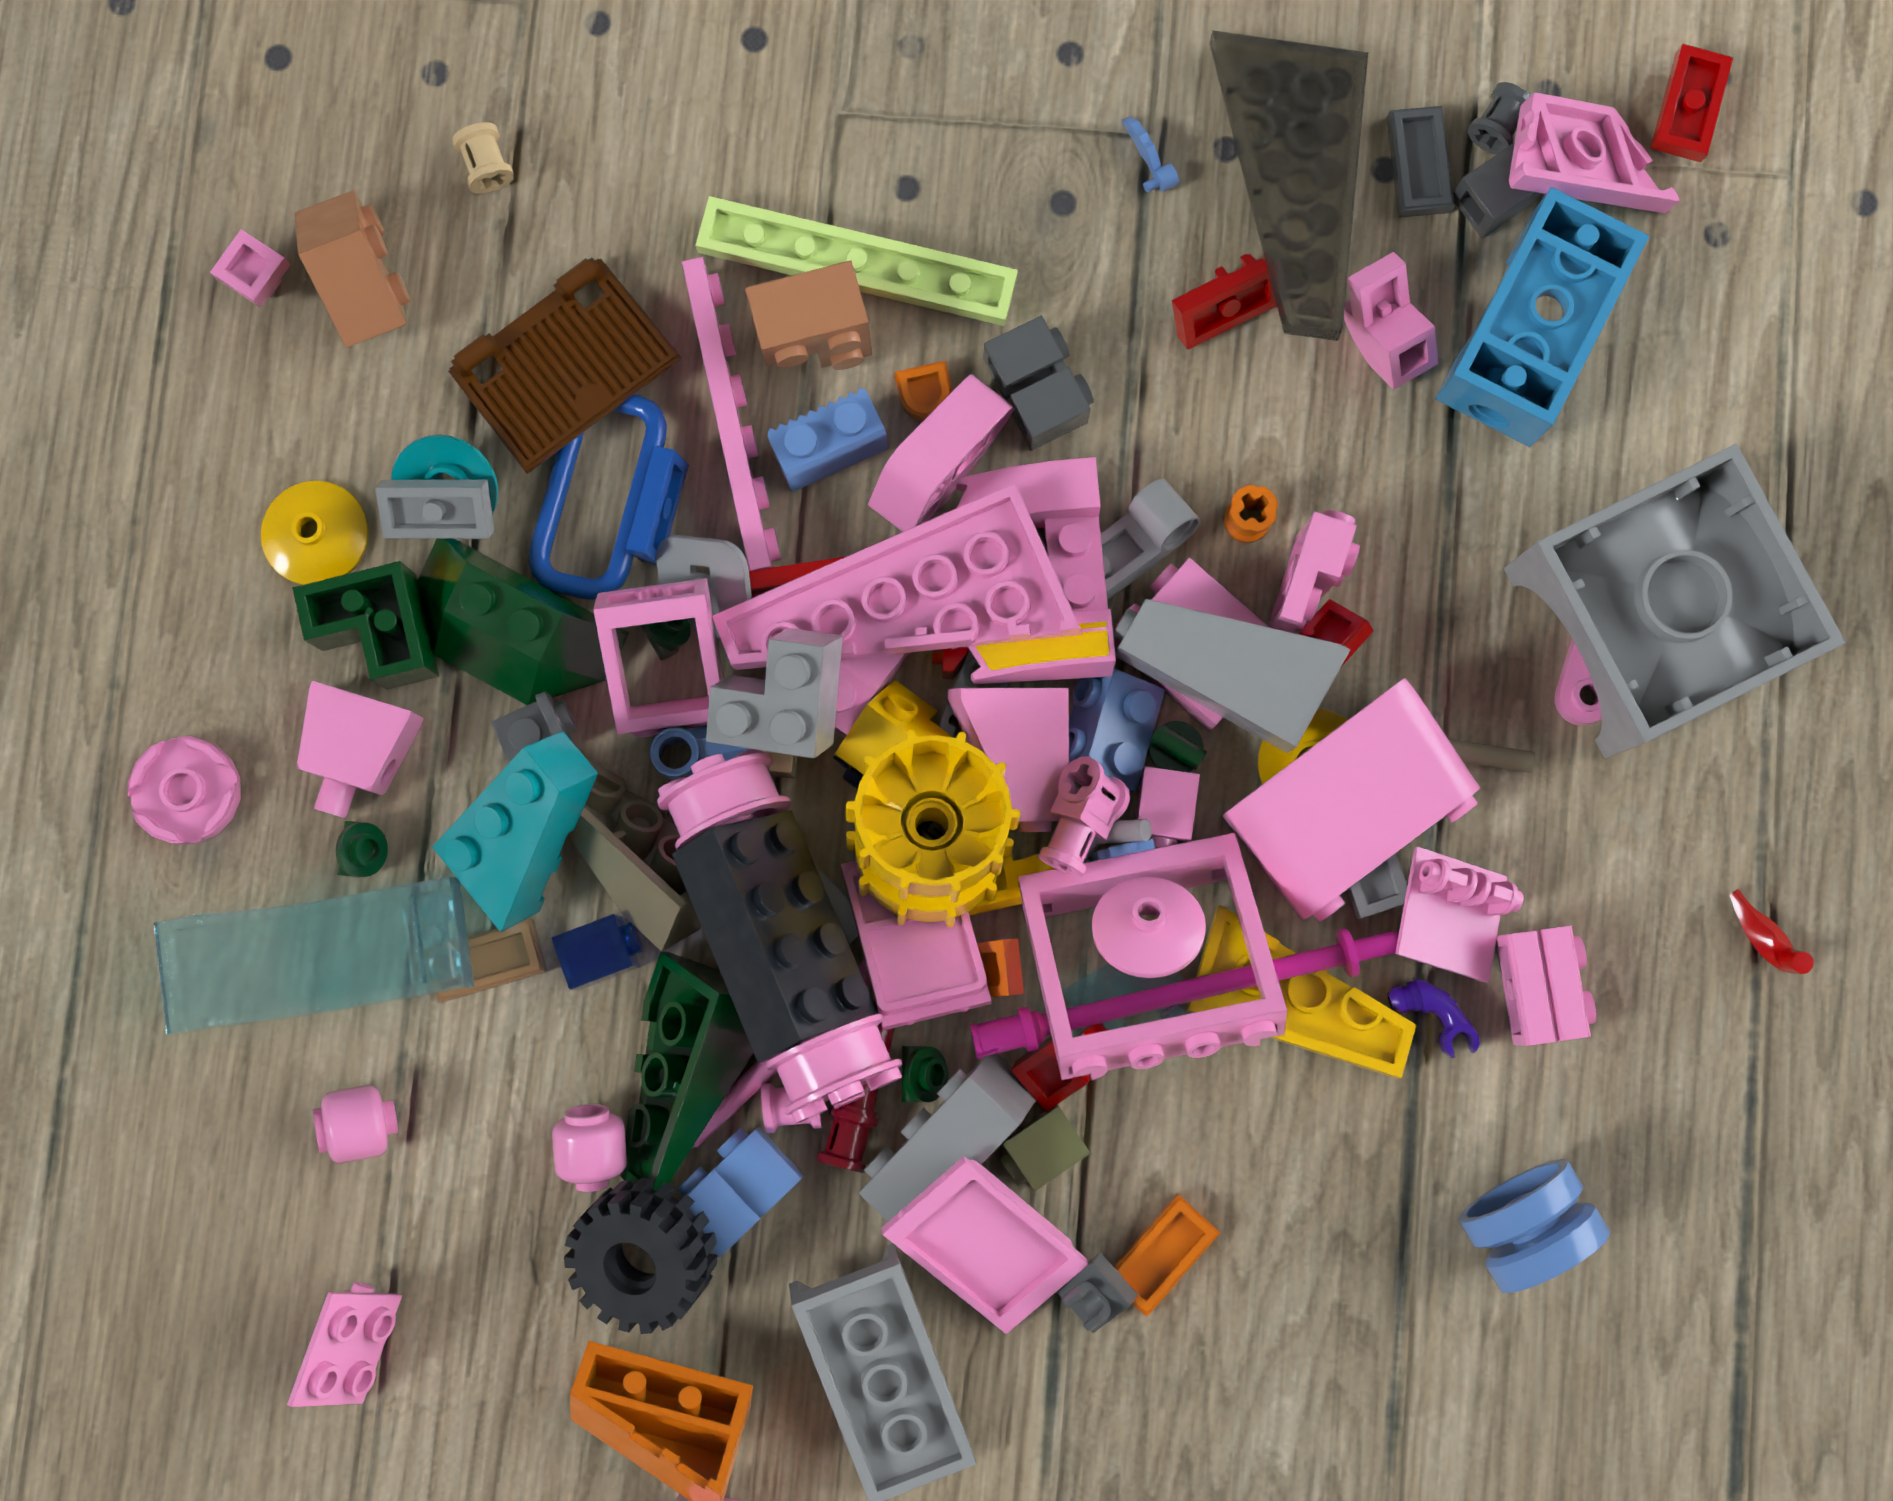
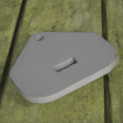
(727, 564)

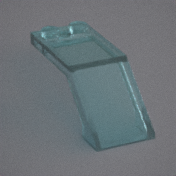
(313, 956)

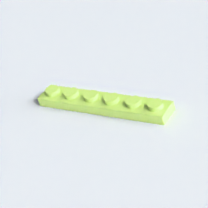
(880, 264)

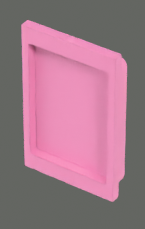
(919, 966)
(985, 1244)

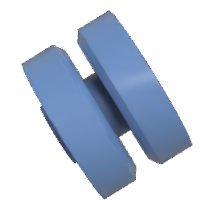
(1534, 1226)

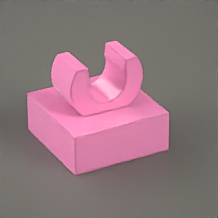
(250, 268)

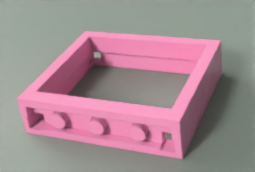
(1152, 1042)

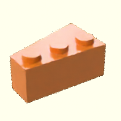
(663, 1417)

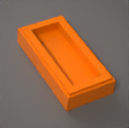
(1165, 1252)

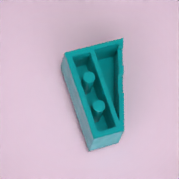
(517, 827)

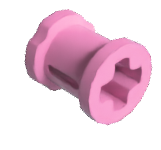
(773, 1105)

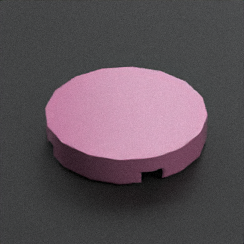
(184, 790)

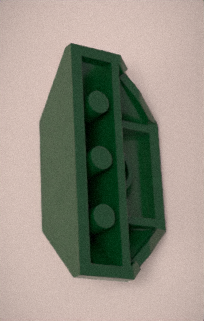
(507, 626)

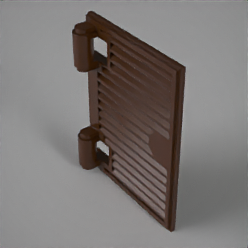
(564, 364)

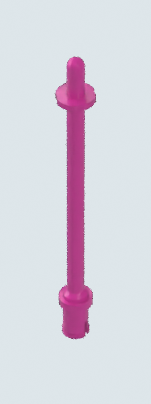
(1031, 1027)

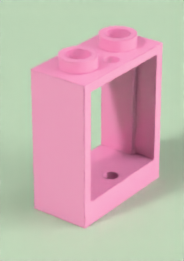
(649, 606)

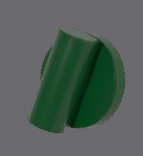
(667, 636)
(1176, 747)
(360, 849)
(922, 1073)

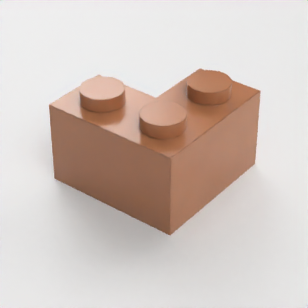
(343, 257)
(812, 315)

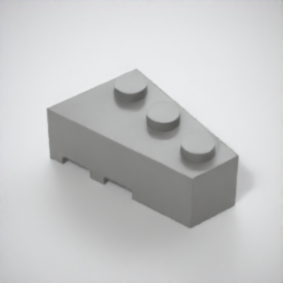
(970, 1122)

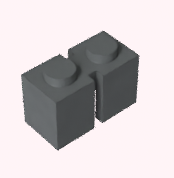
(1032, 373)

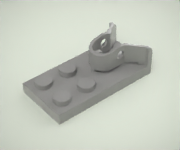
(882, 1378)

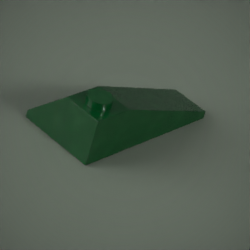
(688, 1065)

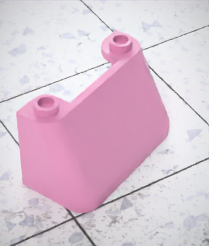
(1353, 801)

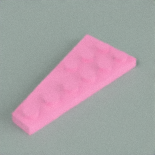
(934, 587)

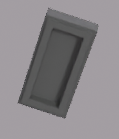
(1420, 161)

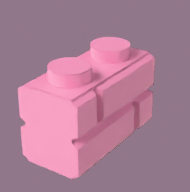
(1545, 986)

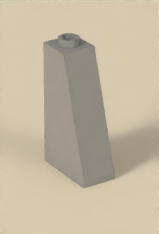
(1235, 668)

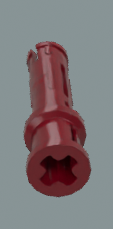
(853, 1125)

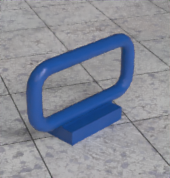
(646, 515)

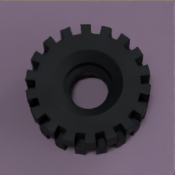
(664, 1231)

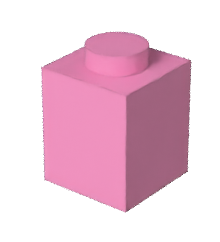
(1168, 803)

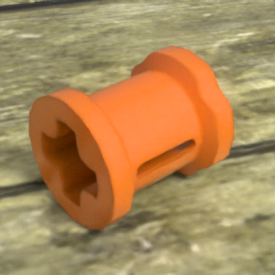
(1249, 498)

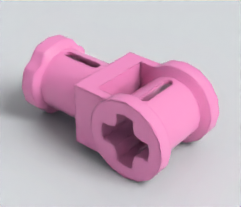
(1083, 813)

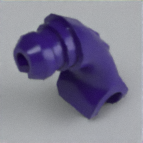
(1425, 997)

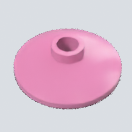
(1145, 946)

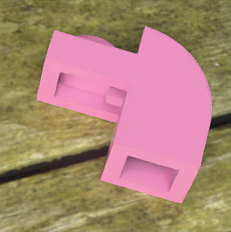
(1386, 326)

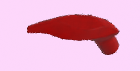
(1769, 938)

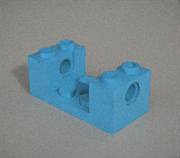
(1516, 362)

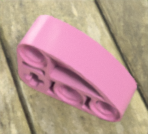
(938, 453)

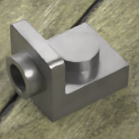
(533, 724)

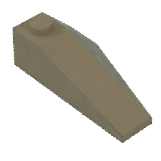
(631, 855)

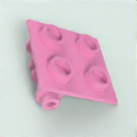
(1454, 914)
(345, 1347)

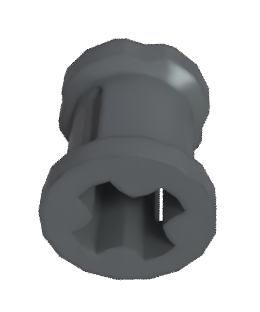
(1500, 120)

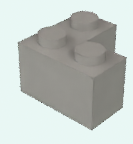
(789, 708)

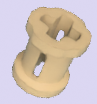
(483, 157)

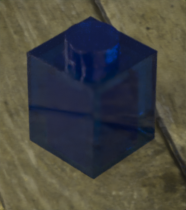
(597, 951)

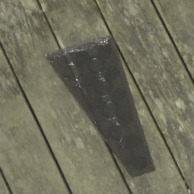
(1298, 147)

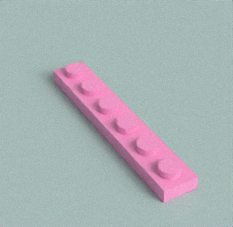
(727, 396)

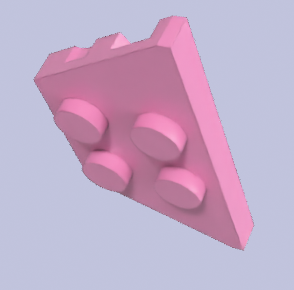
(1584, 154)

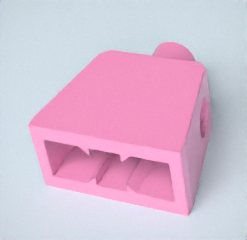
(352, 744)

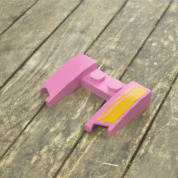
(1066, 504)

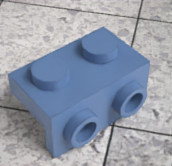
(1114, 723)

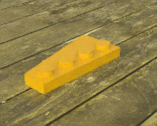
(1321, 1009)

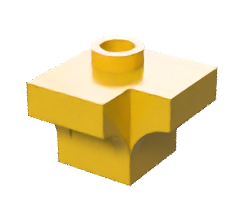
(886, 724)

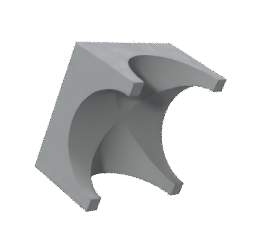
(1679, 598)

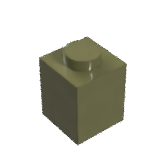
(1043, 1149)

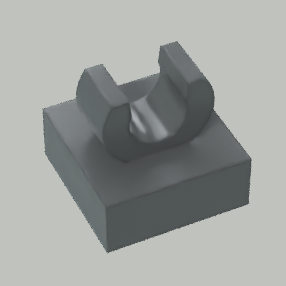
(1097, 1293)

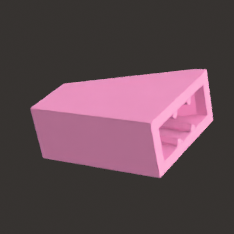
(1026, 733)

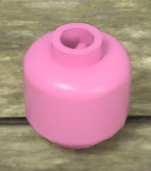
(354, 1124)
(589, 1147)

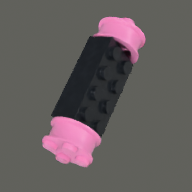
(776, 934)

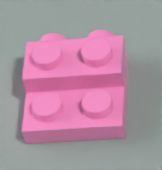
(1317, 562)

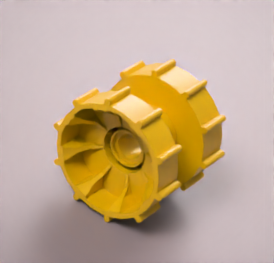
(941, 783)

